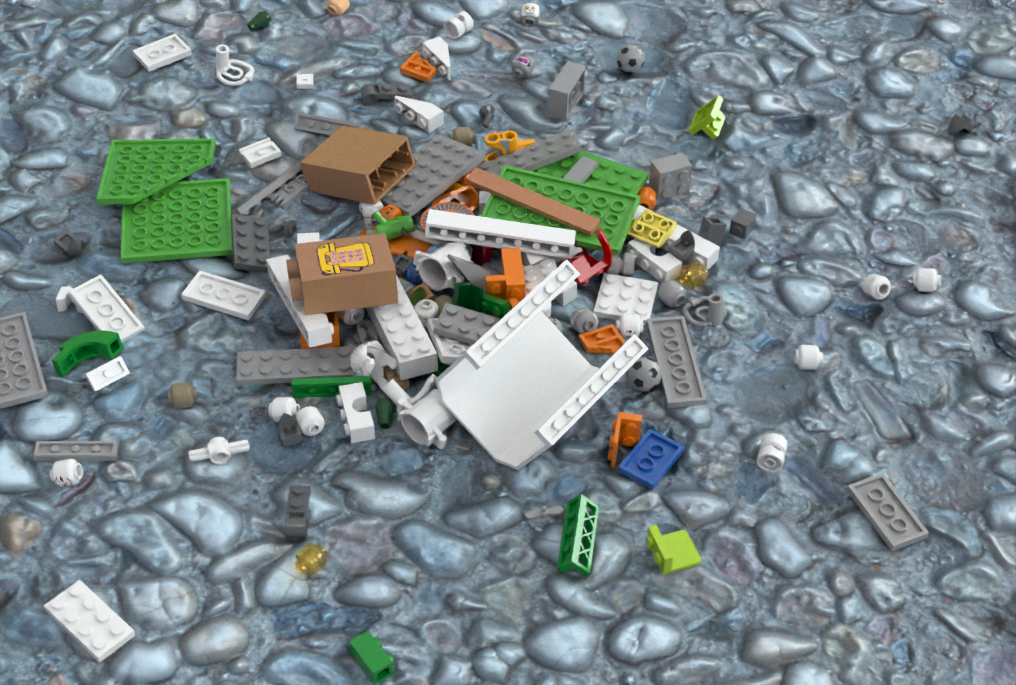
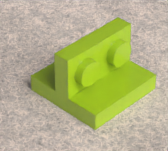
(708, 119)

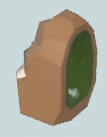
(420, 293)

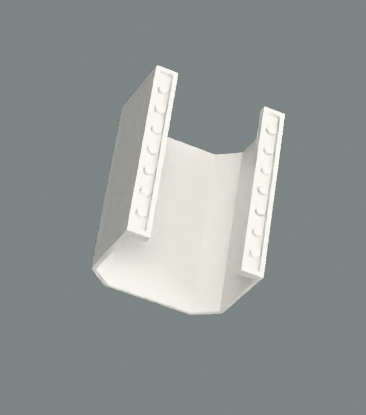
(527, 380)

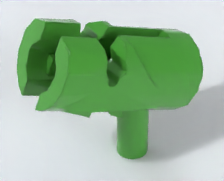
(393, 227)

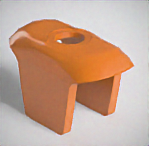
(466, 195)

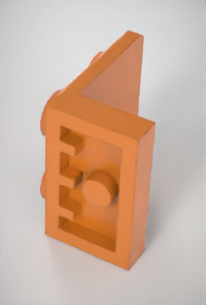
(627, 433)

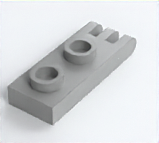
(290, 192)

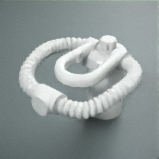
(223, 64)
(395, 392)

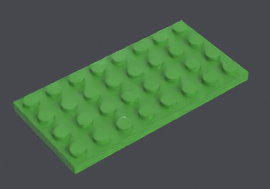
(611, 206)

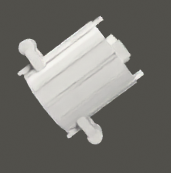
(437, 269)
(426, 419)

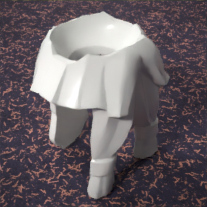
(373, 367)

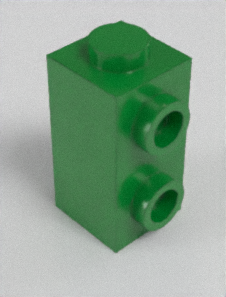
(371, 657)

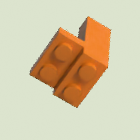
(511, 281)

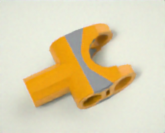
(505, 142)

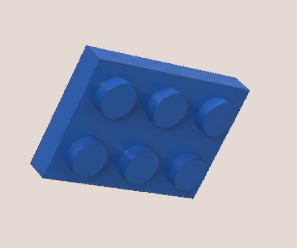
(651, 459)

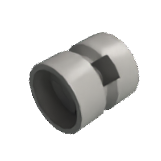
(622, 264)

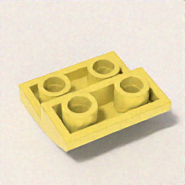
(652, 228)

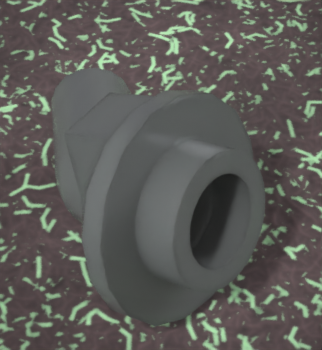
(486, 112)
(289, 228)

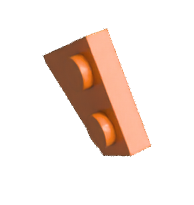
(418, 68)
(602, 340)

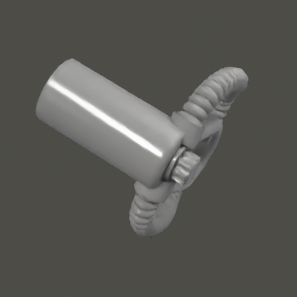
(715, 309)

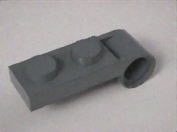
(373, 92)
(297, 511)

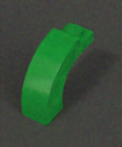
(85, 346)

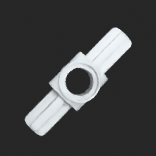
(219, 450)

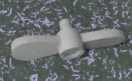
(369, 227)
(544, 512)

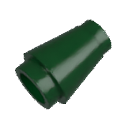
(259, 21)
(384, 412)

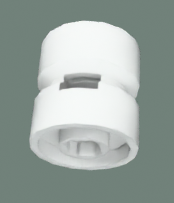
(458, 25)
(772, 452)

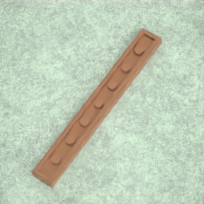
(533, 201)

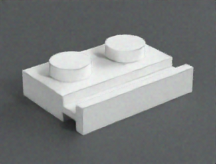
(260, 152)

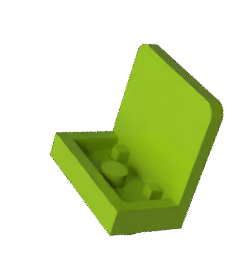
(672, 550)

